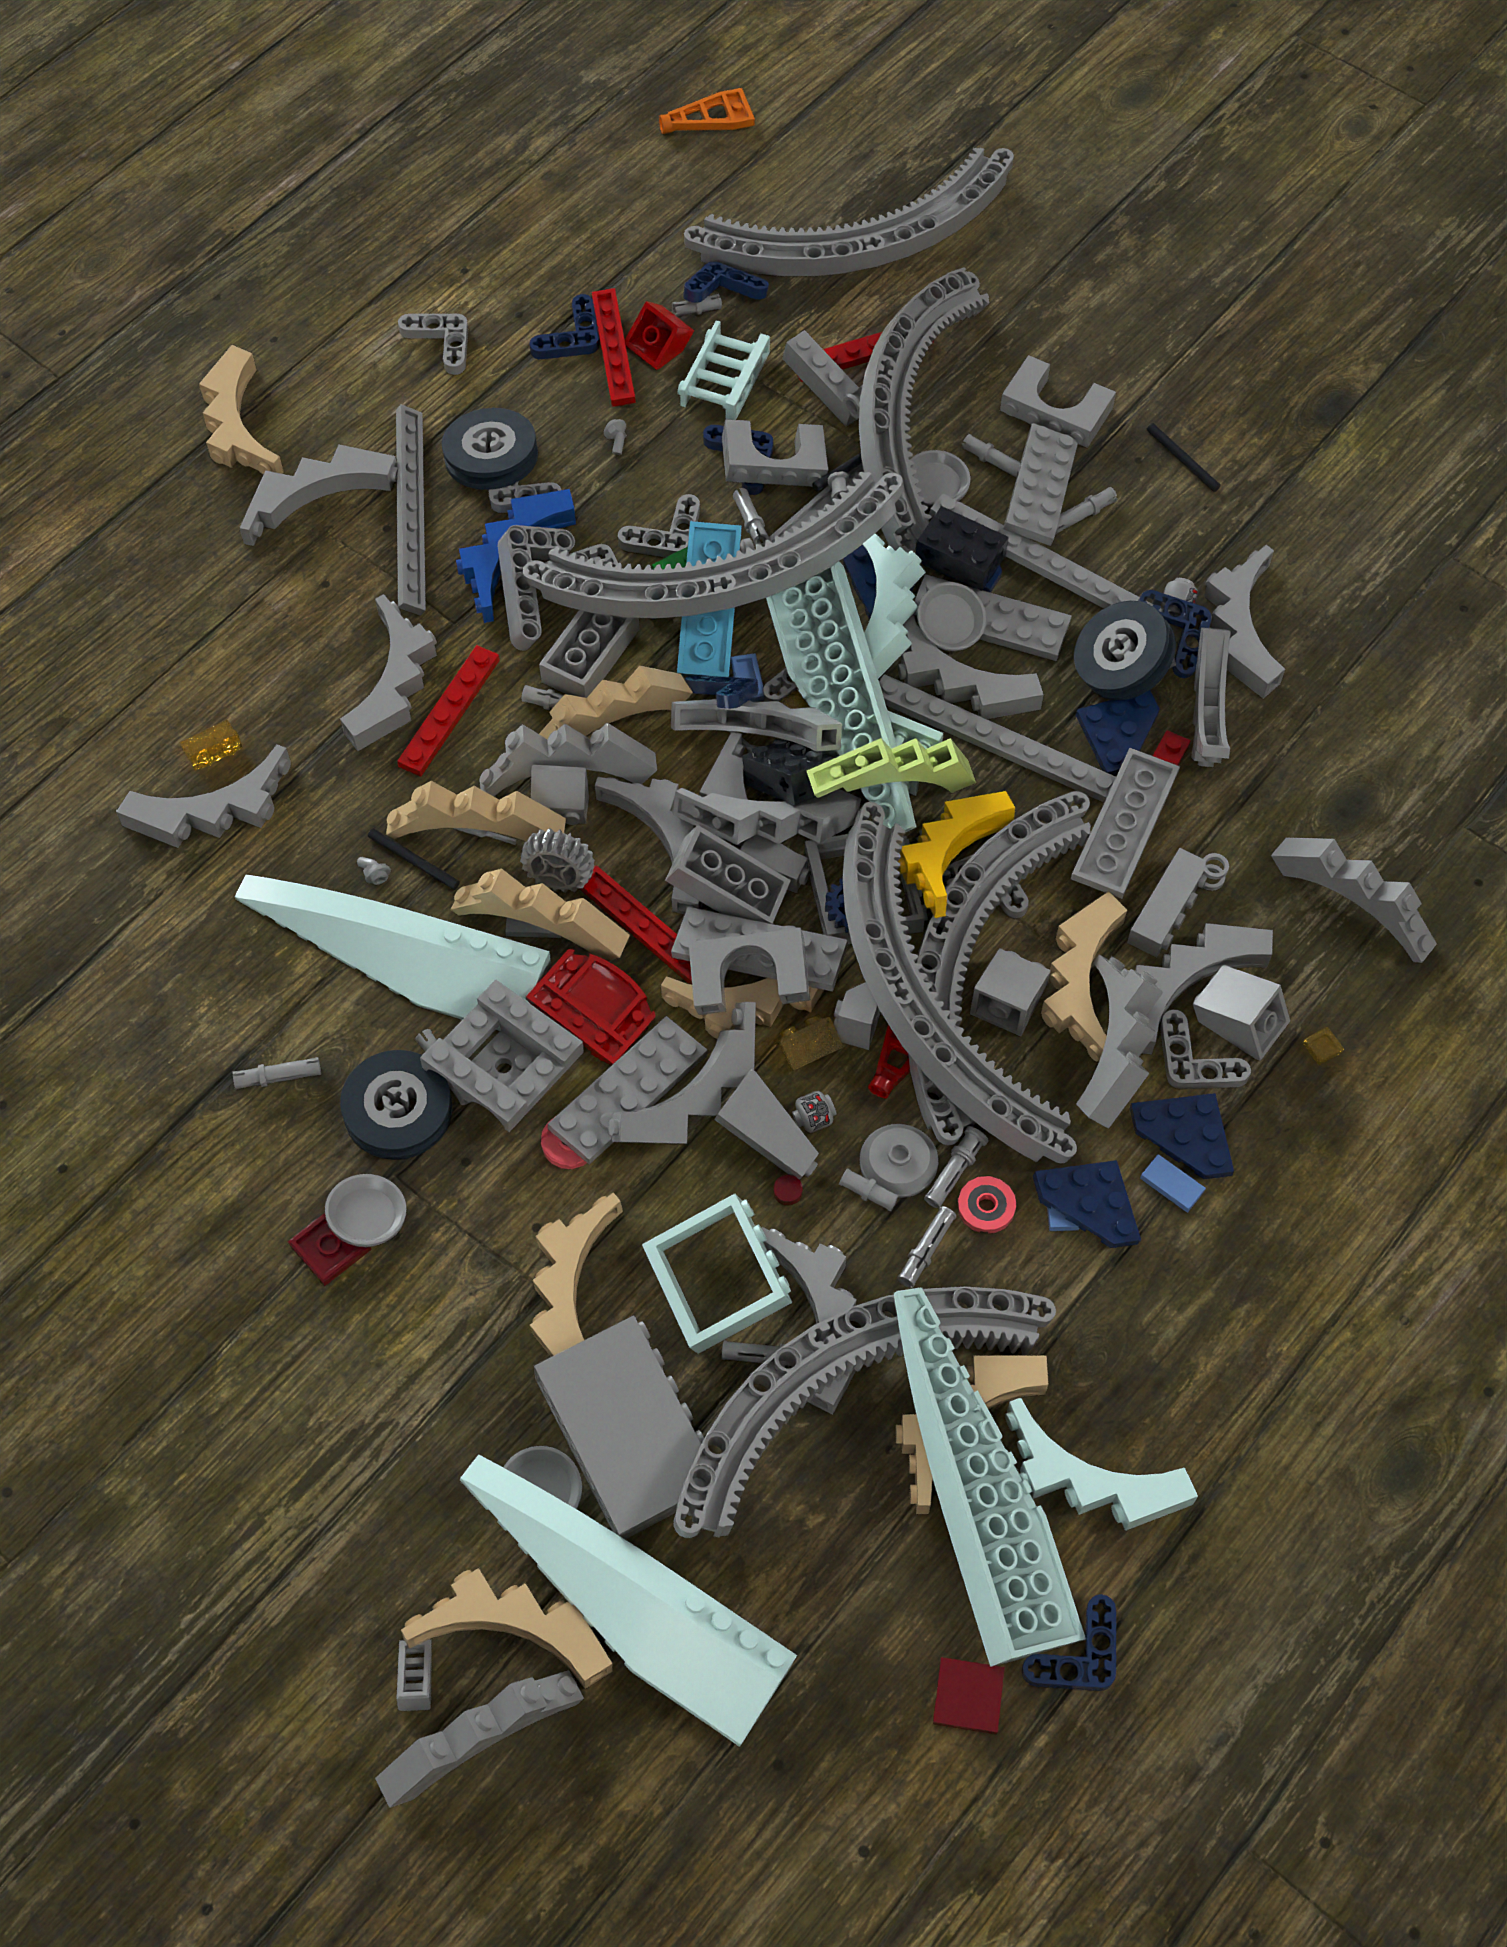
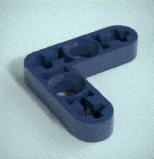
(719, 274)
(580, 334)
(757, 438)
(1186, 621)
(729, 691)
(1084, 1665)

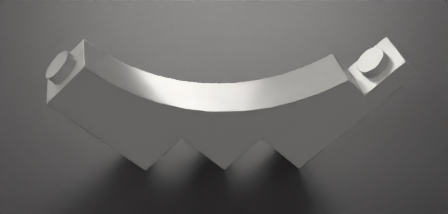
(283, 494)
(728, 780)
(777, 821)
(725, 1068)

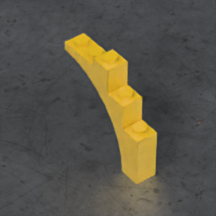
(943, 840)

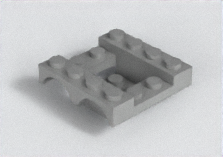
(527, 1041)

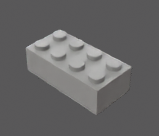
(586, 652)
(726, 878)

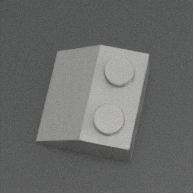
(561, 791)
(857, 1017)

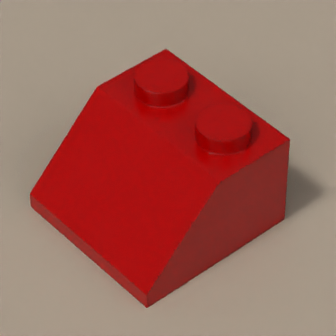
(657, 335)

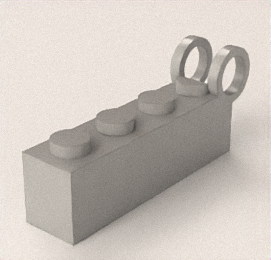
(823, 377)
(1171, 897)

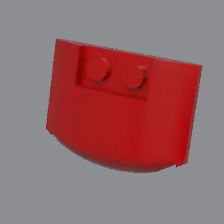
(594, 1004)

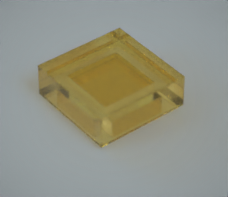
(1323, 1046)

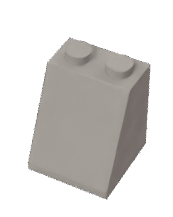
(1009, 991)
(1243, 1010)

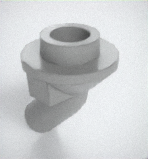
(615, 430)
(374, 872)

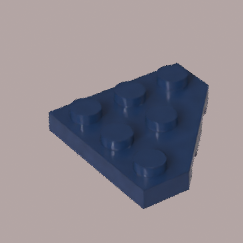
(863, 577)
(1116, 727)
(1186, 1131)
(1091, 1199)

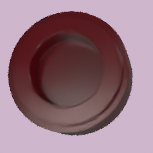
(788, 1190)

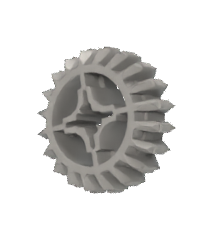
(557, 860)

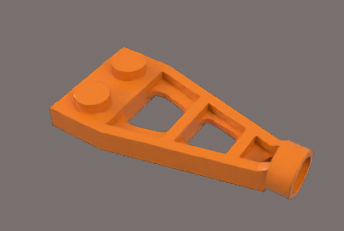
(734, 103)

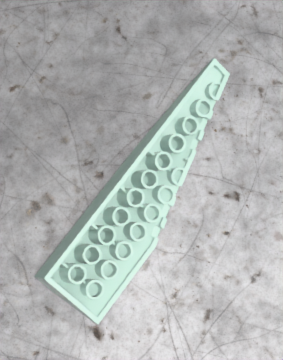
(836, 672)
(411, 953)
(987, 1507)
(643, 1610)

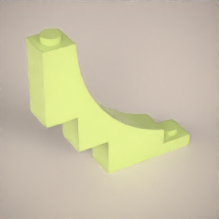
(880, 764)

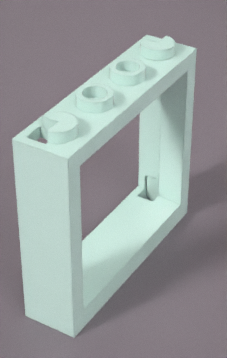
(702, 1340)

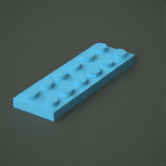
(708, 636)

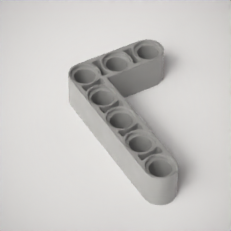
(519, 547)

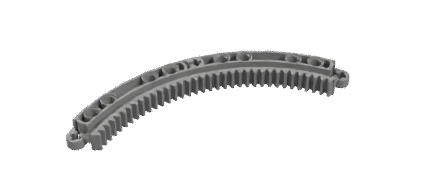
(862, 245)
(888, 389)
(725, 582)
(996, 870)
(911, 1008)
(755, 1417)

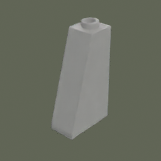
(765, 1125)

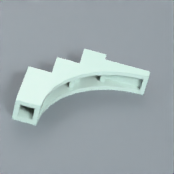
(893, 604)
(1134, 1497)

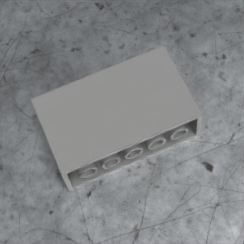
(623, 1424)

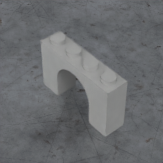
(1079, 422)
(748, 465)
(713, 957)

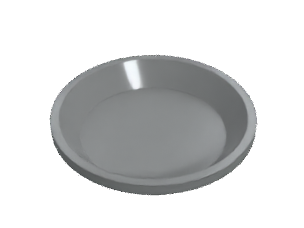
(939, 474)
(951, 616)
(899, 1159)
(365, 1210)
(549, 1471)

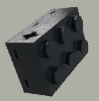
(961, 548)
(782, 770)

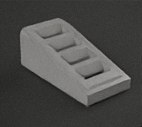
(414, 1695)

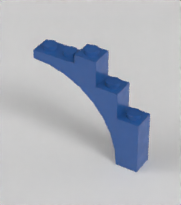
(482, 563)

